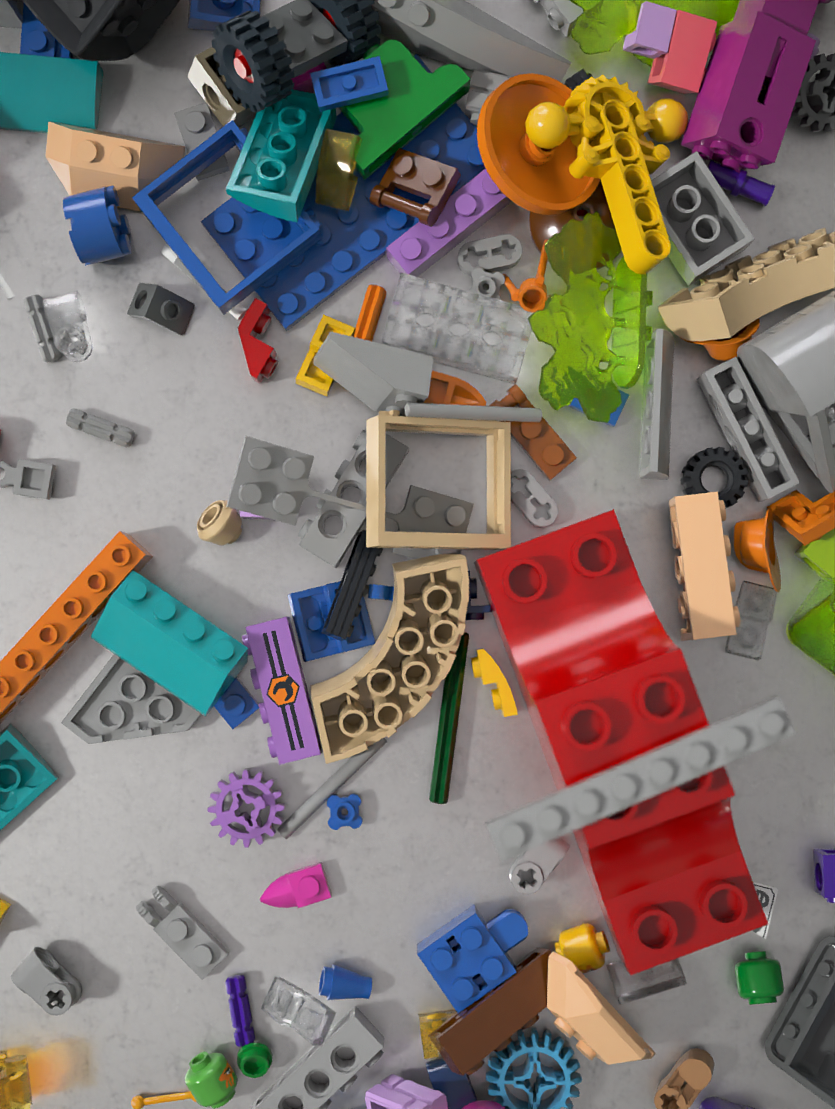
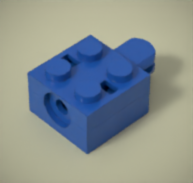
(475, 955)

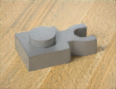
(29, 478)

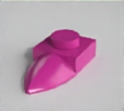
(298, 888)

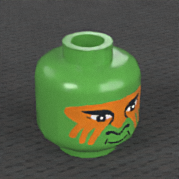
(211, 1079)

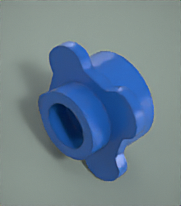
(339, 820)

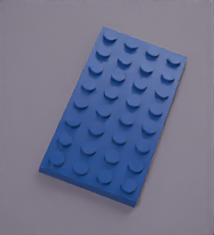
(349, 239)

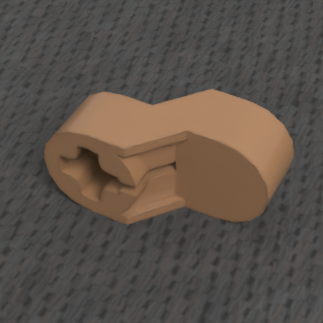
(693, 1067)

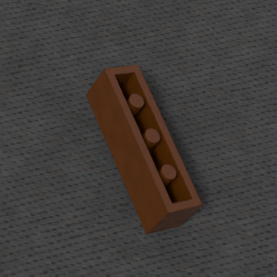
(495, 1016)

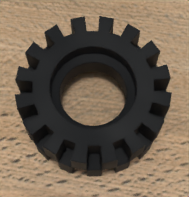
(722, 459)

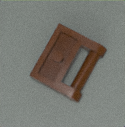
(420, 177)

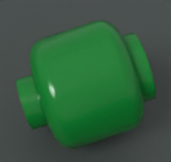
(759, 978)

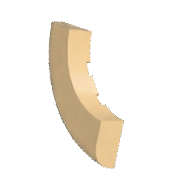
(752, 288)
(404, 662)

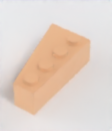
(703, 566)

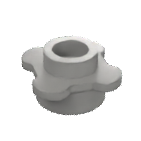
(494, 281)

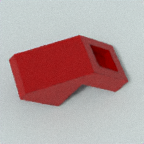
(258, 354)

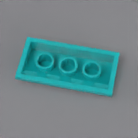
(48, 90)
(281, 156)
(22, 774)

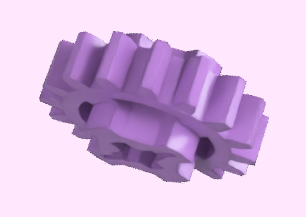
(239, 793)

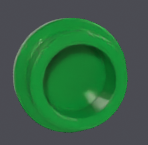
(254, 1059)

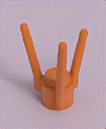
(532, 291)

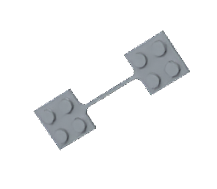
(274, 483)

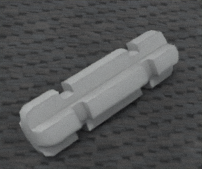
(41, 328)
(100, 427)

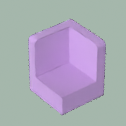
(652, 31)

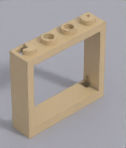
(498, 483)

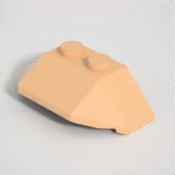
(98, 159)
(590, 1017)

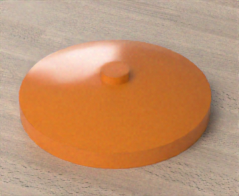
(524, 172)

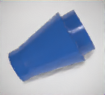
(341, 983)

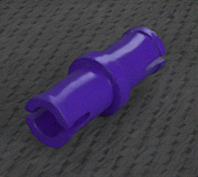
(741, 183)

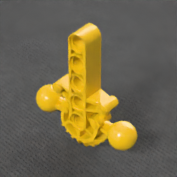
(619, 155)

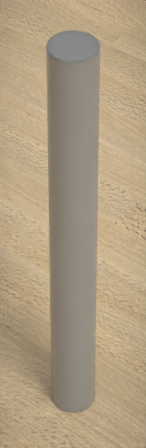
(472, 412)
(328, 789)

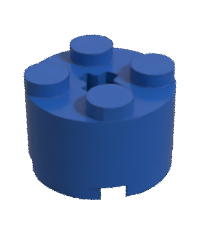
(96, 225)

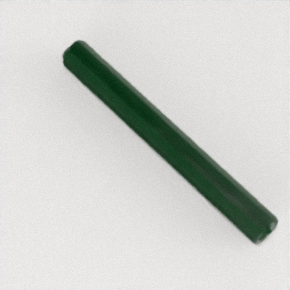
(448, 725)

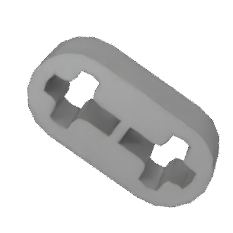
(489, 246)
(540, 496)

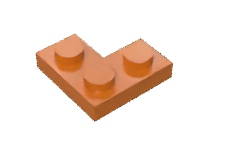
(804, 518)

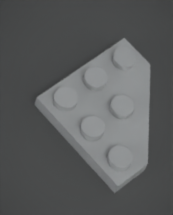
(127, 706)

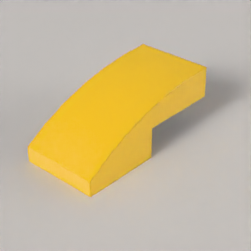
(309, 374)

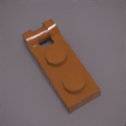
(537, 438)

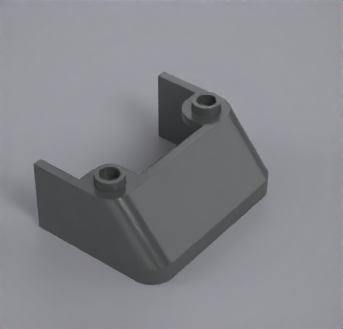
(805, 1030)

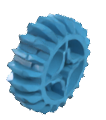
(547, 1078)

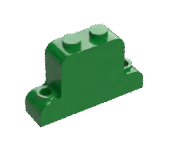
(409, 108)

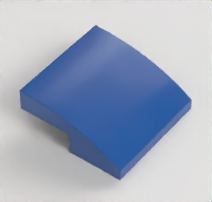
(309, 615)

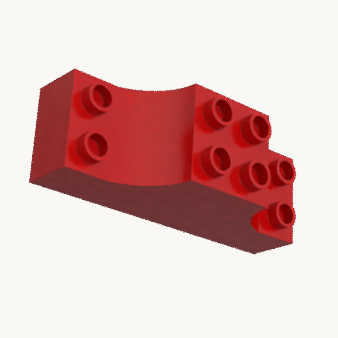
(601, 692)

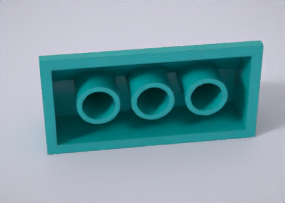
(169, 643)

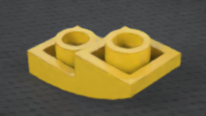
(489, 671)

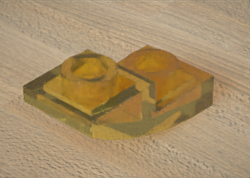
(335, 169)

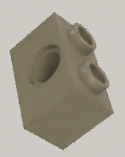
(213, 90)

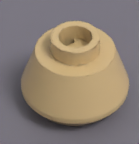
(219, 524)

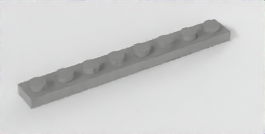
(640, 778)

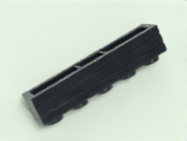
(351, 589)

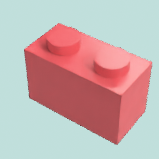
(687, 54)

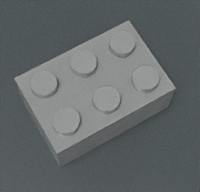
(698, 219)

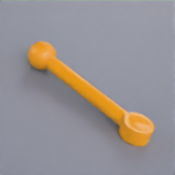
(138, 1101)

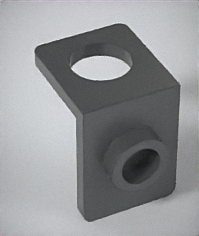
(162, 307)

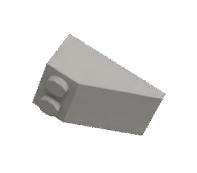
(376, 372)

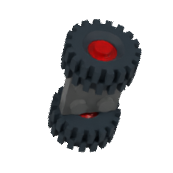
(269, 50)

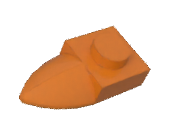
(452, 390)

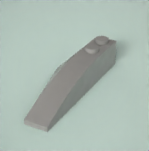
(465, 37)

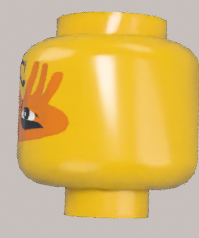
(583, 947)

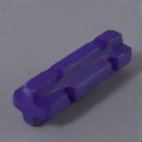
(240, 1010)

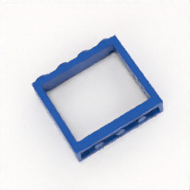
(182, 173)

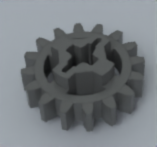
(811, 101)

